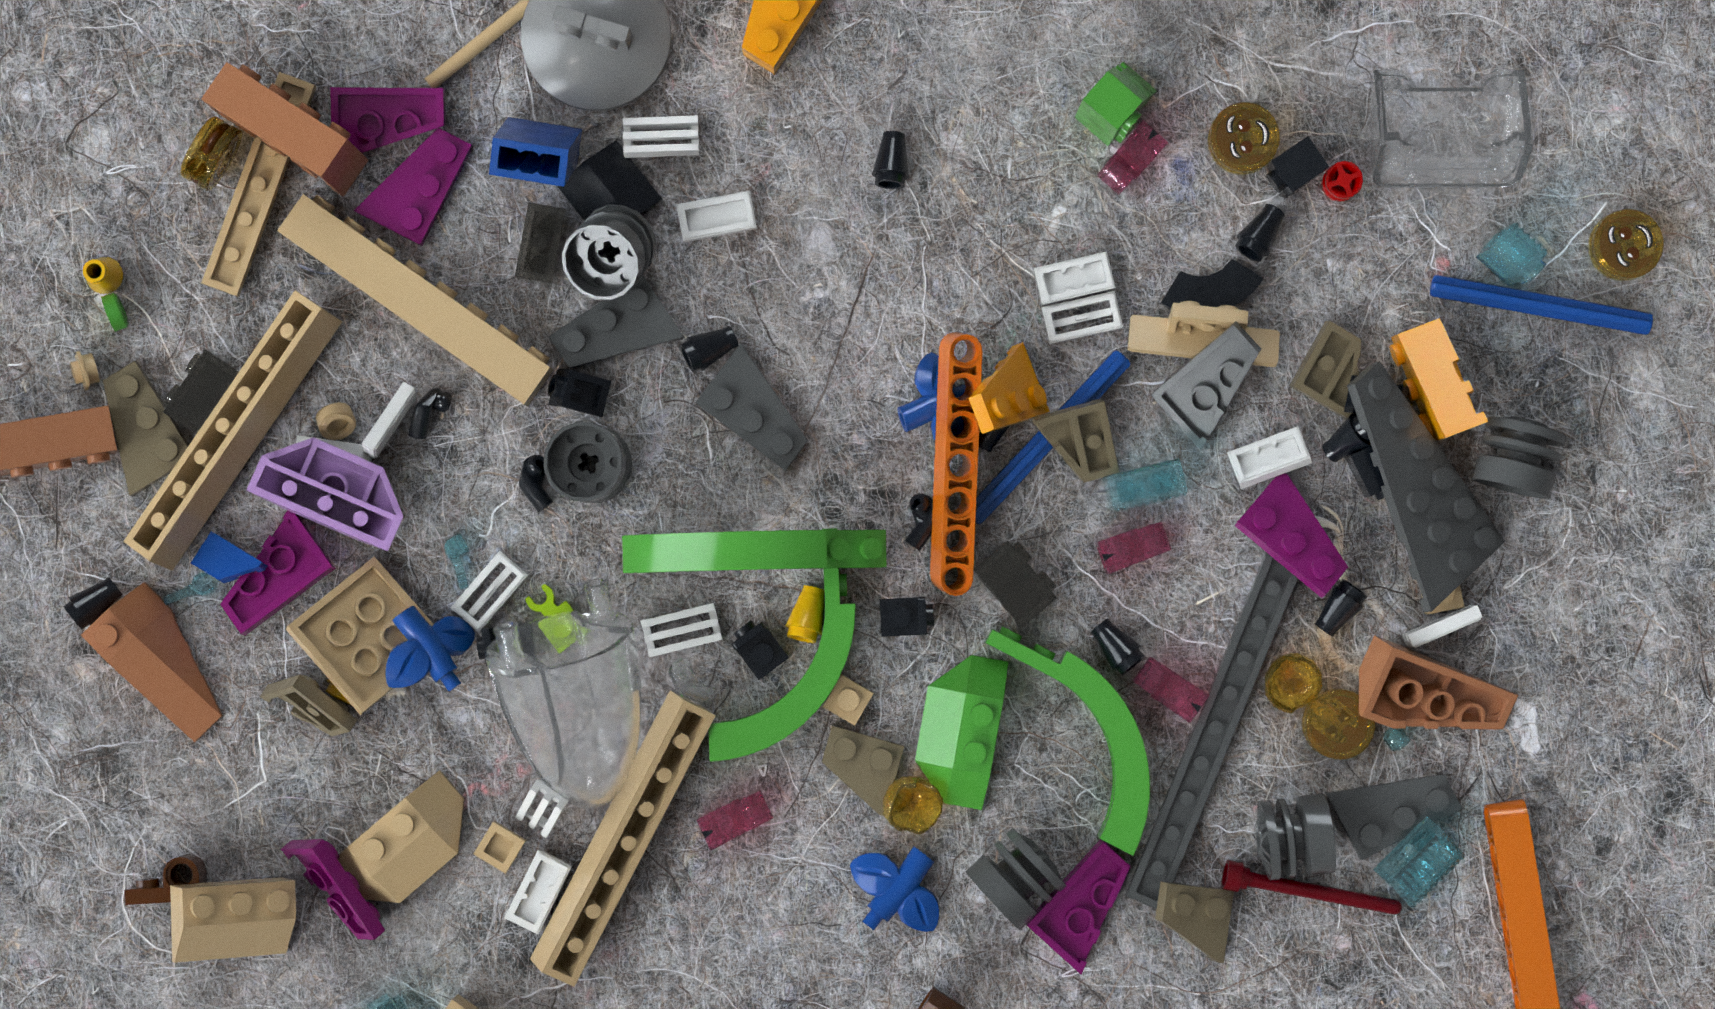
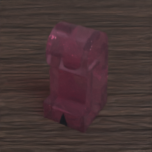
(1132, 158)
(1132, 547)
(1170, 689)
(734, 819)

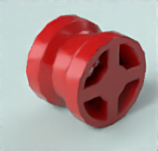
(1348, 177)

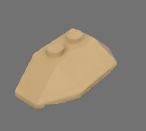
(407, 842)

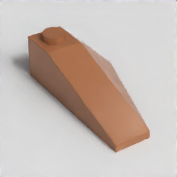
(149, 651)
(1418, 691)

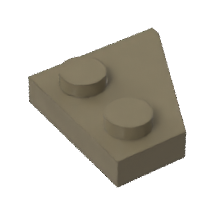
(1329, 368)
(1081, 438)
(311, 704)
(863, 763)
(1197, 915)

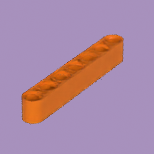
(964, 480)
(1521, 905)

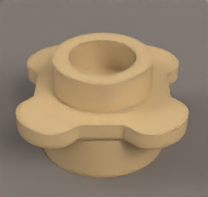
(84, 370)

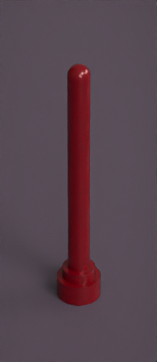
(1238, 877)

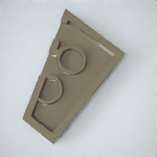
(144, 434)

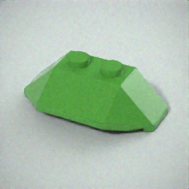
(962, 729)

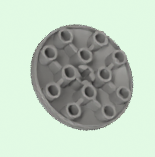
(596, 50)

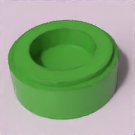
(115, 311)

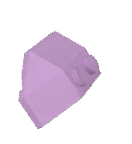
(330, 490)

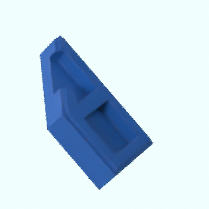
(225, 560)

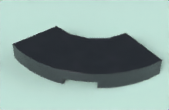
(1223, 287)

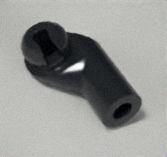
(922, 512)

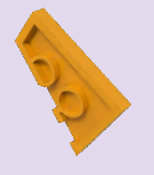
(1009, 393)

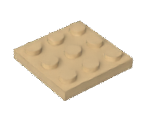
(354, 632)

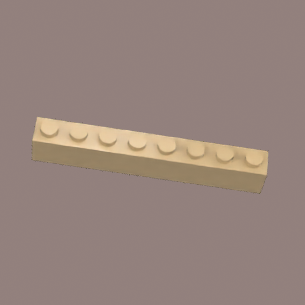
(416, 300)
(232, 431)
(622, 839)

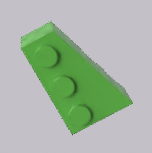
(1114, 104)

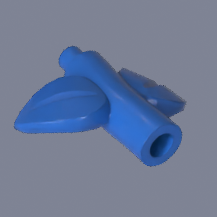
(924, 408)
(427, 649)
(897, 889)

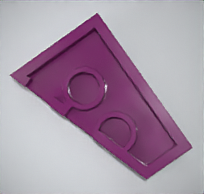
(386, 114)
(418, 188)
(1293, 536)
(293, 567)
(328, 875)
(1077, 912)

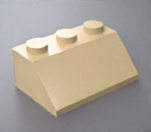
(232, 918)

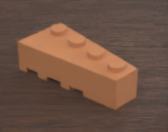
(285, 127)
(56, 441)

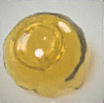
(1292, 682)
(912, 804)

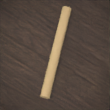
(477, 44)

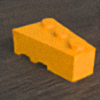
(775, 29)
(1435, 380)

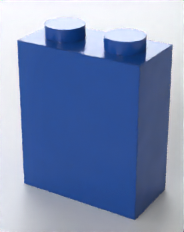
(535, 151)

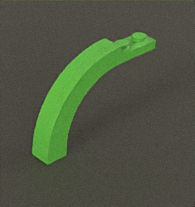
(754, 550)
(776, 722)
(1129, 762)

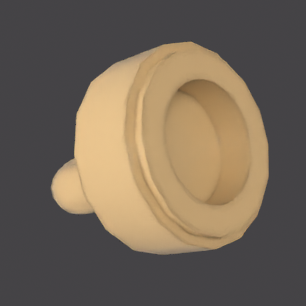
(336, 421)

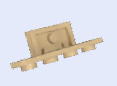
(1193, 328)

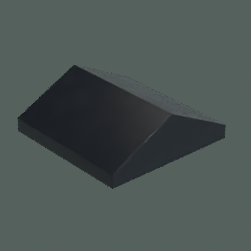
(609, 180)

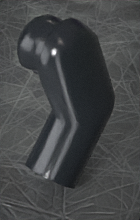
(424, 409)
(531, 482)

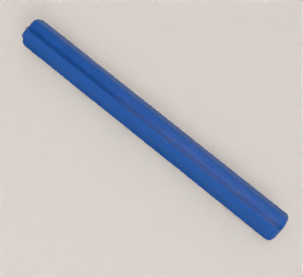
(1541, 304)
(1038, 446)

